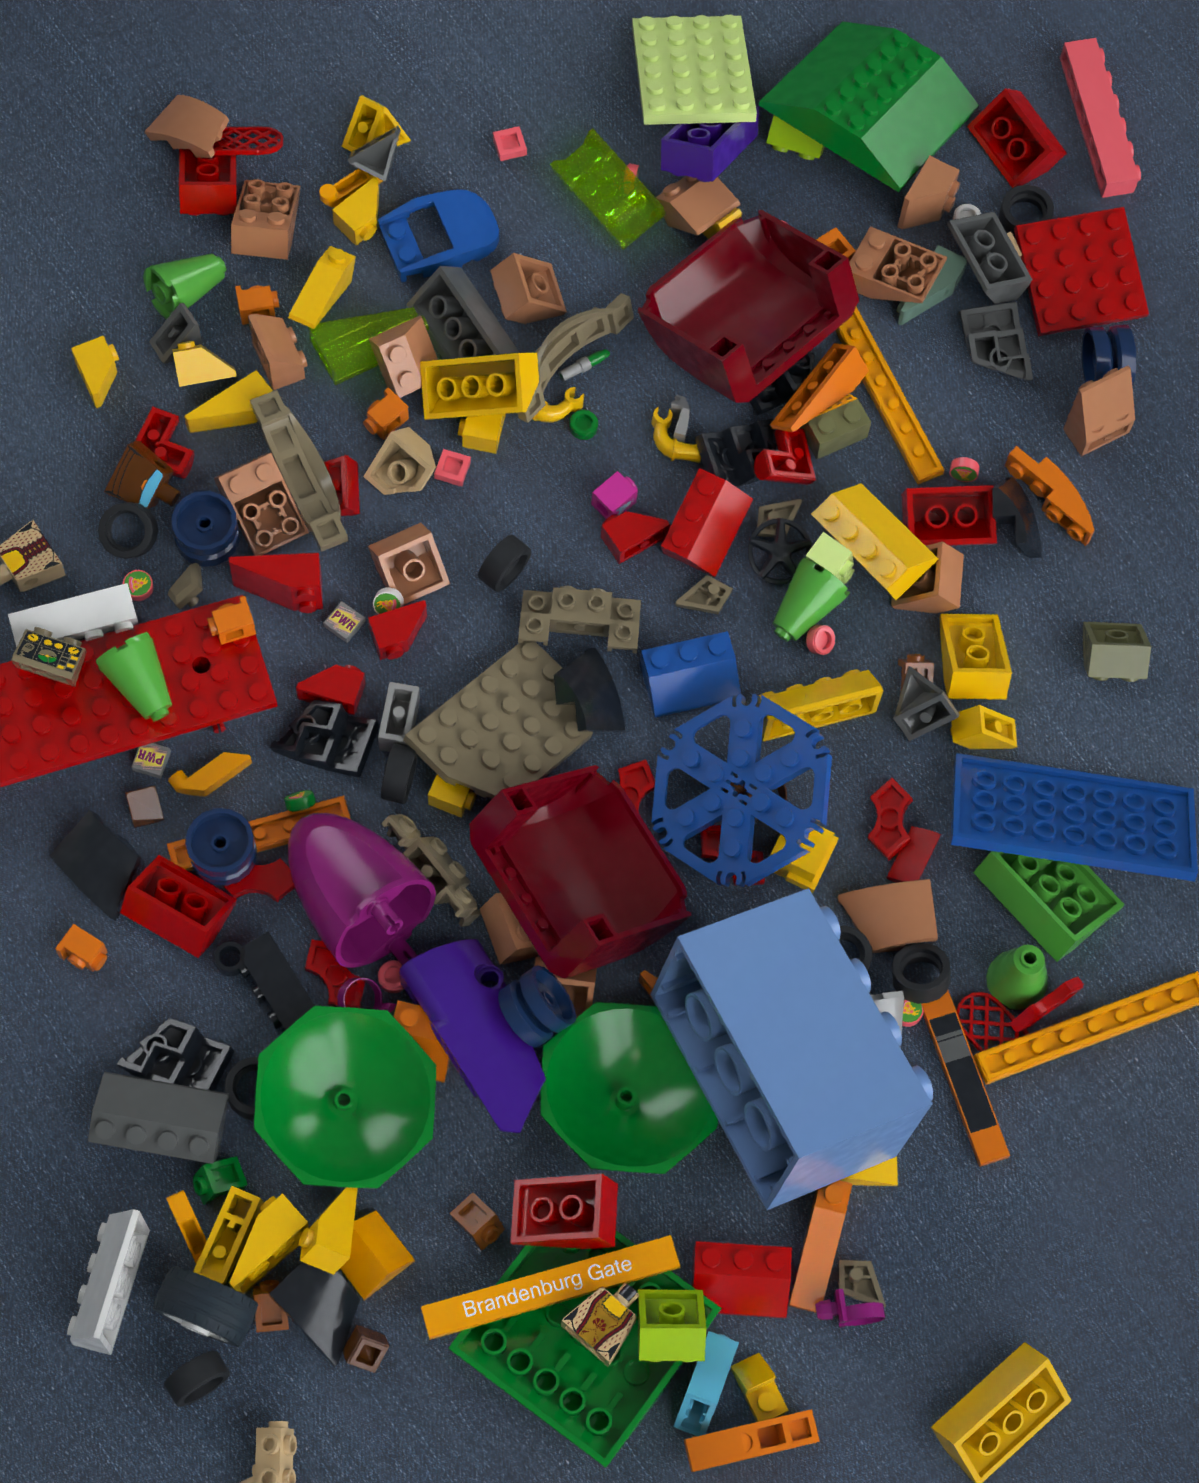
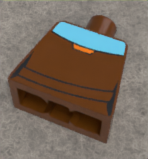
(142, 478)

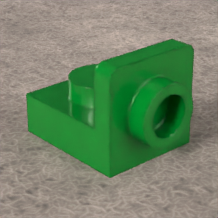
(217, 1179)

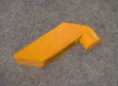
(335, 194)
(211, 775)
(187, 1223)

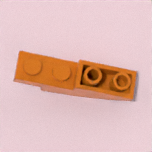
(1062, 499)
(751, 1440)

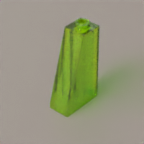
(345, 343)

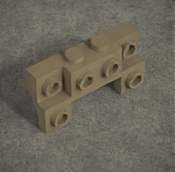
(580, 613)
(432, 859)

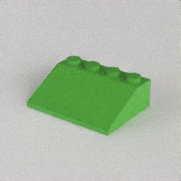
(1050, 898)

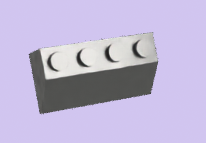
(459, 317)
(158, 1117)

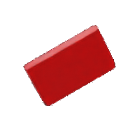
(346, 483)
(914, 856)

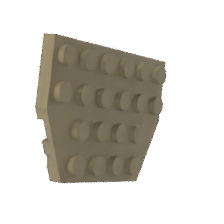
(501, 726)

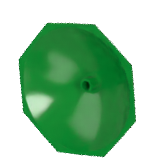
(623, 1091)
(345, 1097)

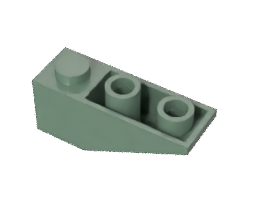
(941, 289)

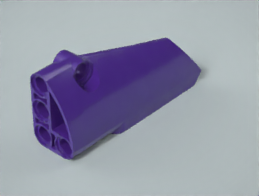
(474, 1030)

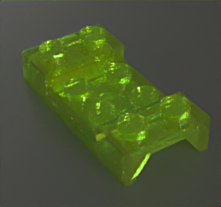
(609, 190)

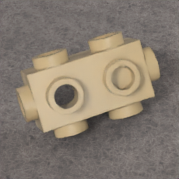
(274, 1454)

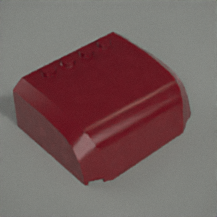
(749, 304)
(579, 870)

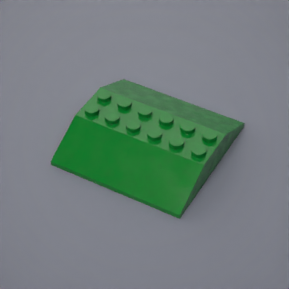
(874, 100)
(561, 1378)

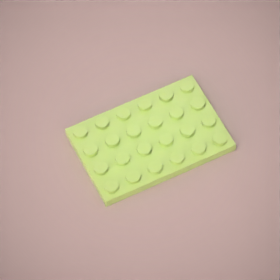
(693, 70)

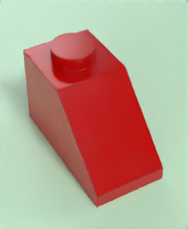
(632, 533)
(397, 629)
(334, 685)

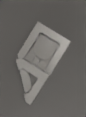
(680, 412)

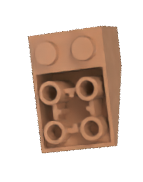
(265, 219)
(894, 268)
(1101, 411)
(262, 504)
(505, 931)

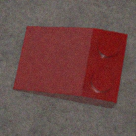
(207, 183)
(282, 579)
(565, 1212)

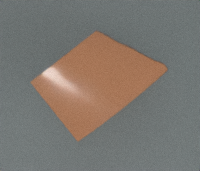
(189, 125)
(893, 914)

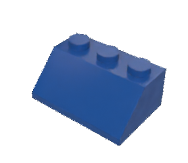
(690, 674)

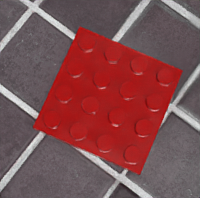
(1081, 271)

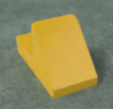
(759, 1388)

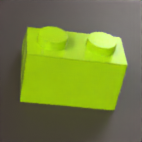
(786, 137)
(671, 1325)

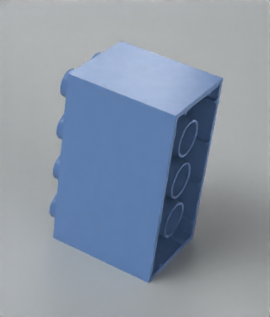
(790, 1047)

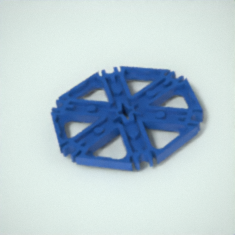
(765, 805)

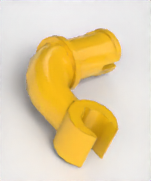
(554, 413)
(671, 447)

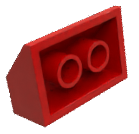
(1016, 138)
(950, 514)
(706, 523)
(177, 905)
(743, 1277)

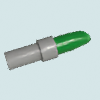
(583, 364)

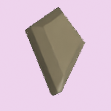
(785, 510)
(187, 587)
(706, 596)
(859, 1281)

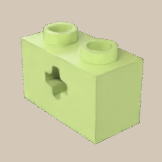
(832, 557)

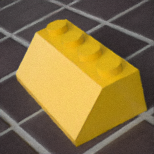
(478, 385)
(875, 538)
(825, 702)
(1002, 1413)

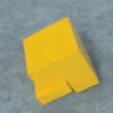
(807, 870)

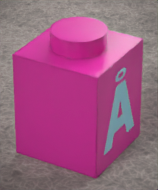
(614, 495)

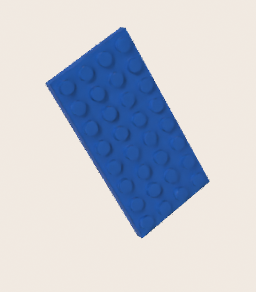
(1074, 817)

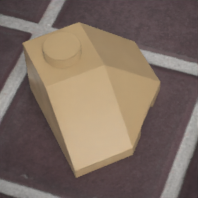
(401, 463)

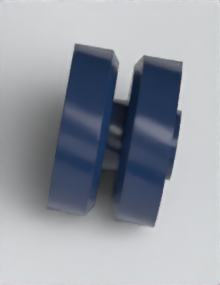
(1107, 351)
(205, 528)
(218, 829)
(536, 1006)

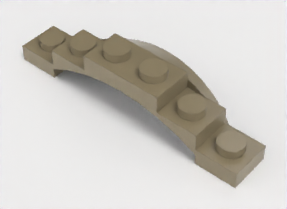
(571, 337)
(301, 470)

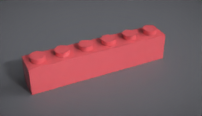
(1100, 117)

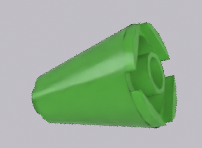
(182, 281)
(807, 600)
(138, 676)
(1018, 977)

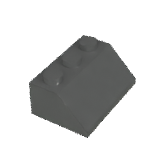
(991, 256)

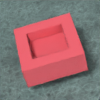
(509, 143)
(452, 467)

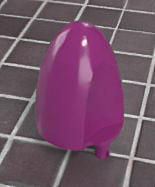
(357, 889)

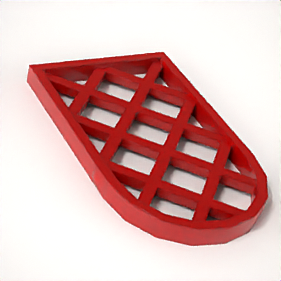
(243, 148)
(986, 1022)

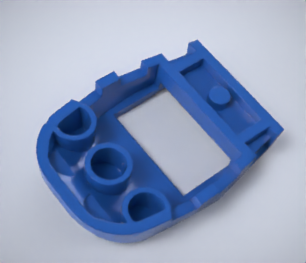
(465, 220)

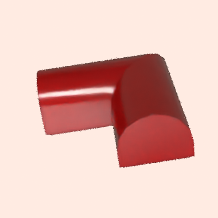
(156, 436)
(789, 463)

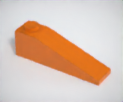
(828, 383)
(820, 1245)

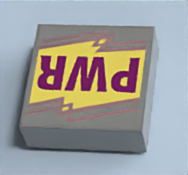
(344, 622)
(151, 760)

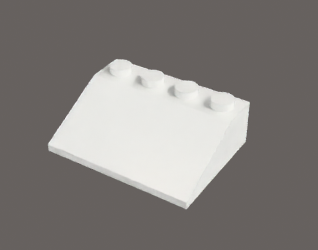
(80, 616)
(110, 1281)

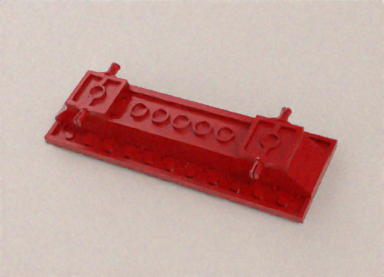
(62, 725)

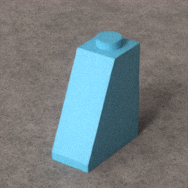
(706, 1385)

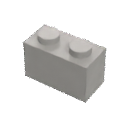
(398, 714)

